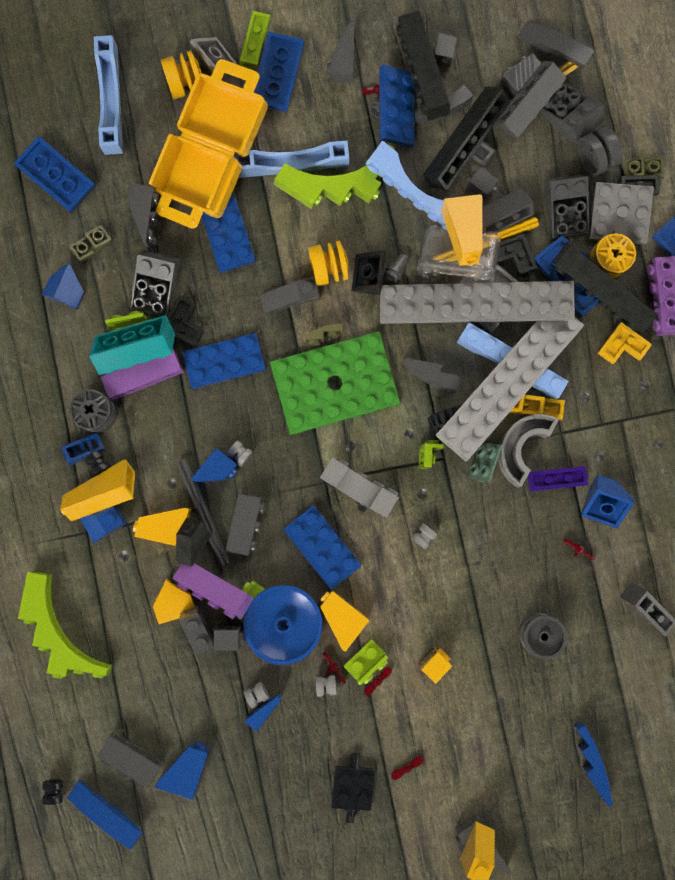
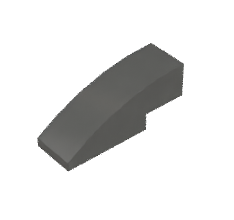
(458, 101)
(432, 374)

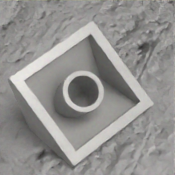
(209, 52)

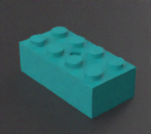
(132, 345)

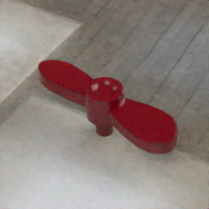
(370, 90)
(578, 549)
(333, 668)
(369, 689)
(398, 773)

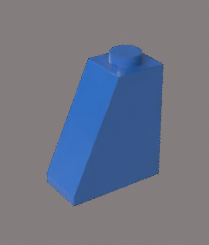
(185, 773)

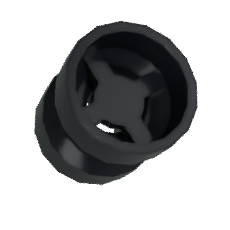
(97, 463)
(52, 791)

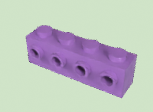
(663, 294)
(141, 376)
(214, 589)

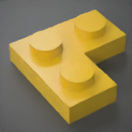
(624, 339)

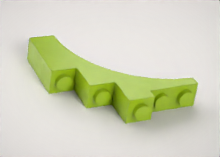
(337, 188)
(64, 656)

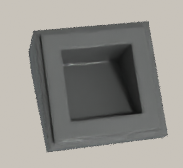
(484, 153)

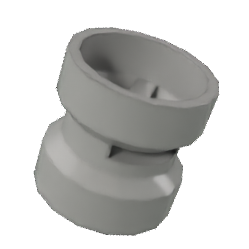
(239, 453)
(424, 536)
(325, 685)
(256, 695)

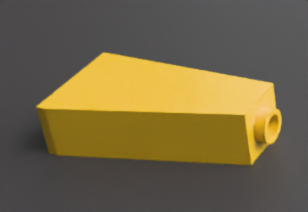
(464, 227)
(100, 492)

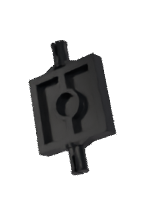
(352, 788)

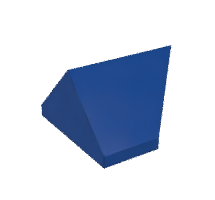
(64, 287)

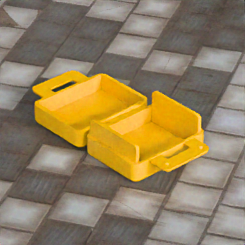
(214, 126)

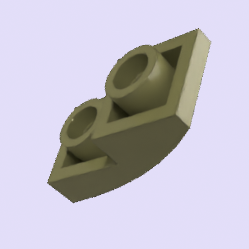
(641, 166)
(91, 244)
(317, 335)

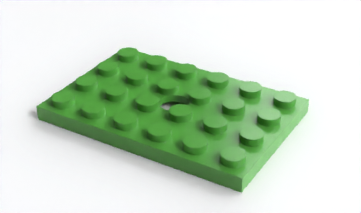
(364, 388)

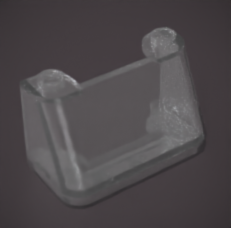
(439, 256)

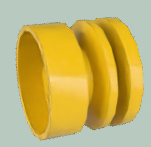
(180, 74)
(603, 254)
(328, 263)

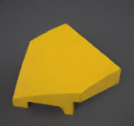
(171, 602)

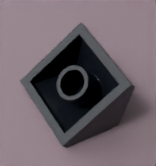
(369, 272)

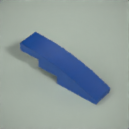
(595, 768)
(105, 815)

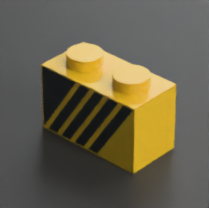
(435, 664)

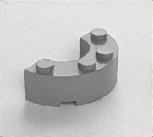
(512, 440)
(359, 488)

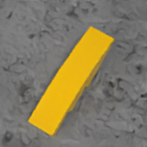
(533, 405)

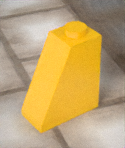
(161, 526)
(343, 618)
(479, 853)

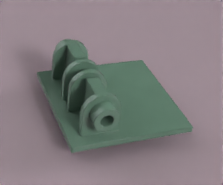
(485, 462)

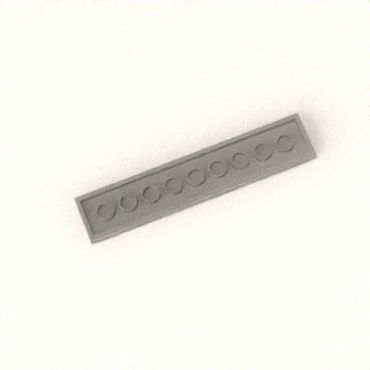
(477, 302)
(506, 385)

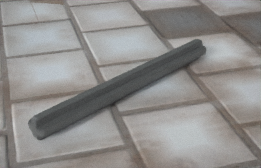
(202, 511)

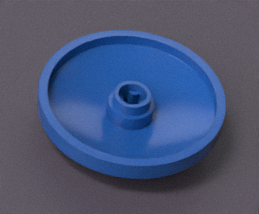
(282, 624)

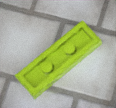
(255, 39)

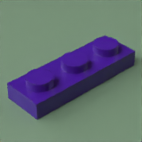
(557, 478)

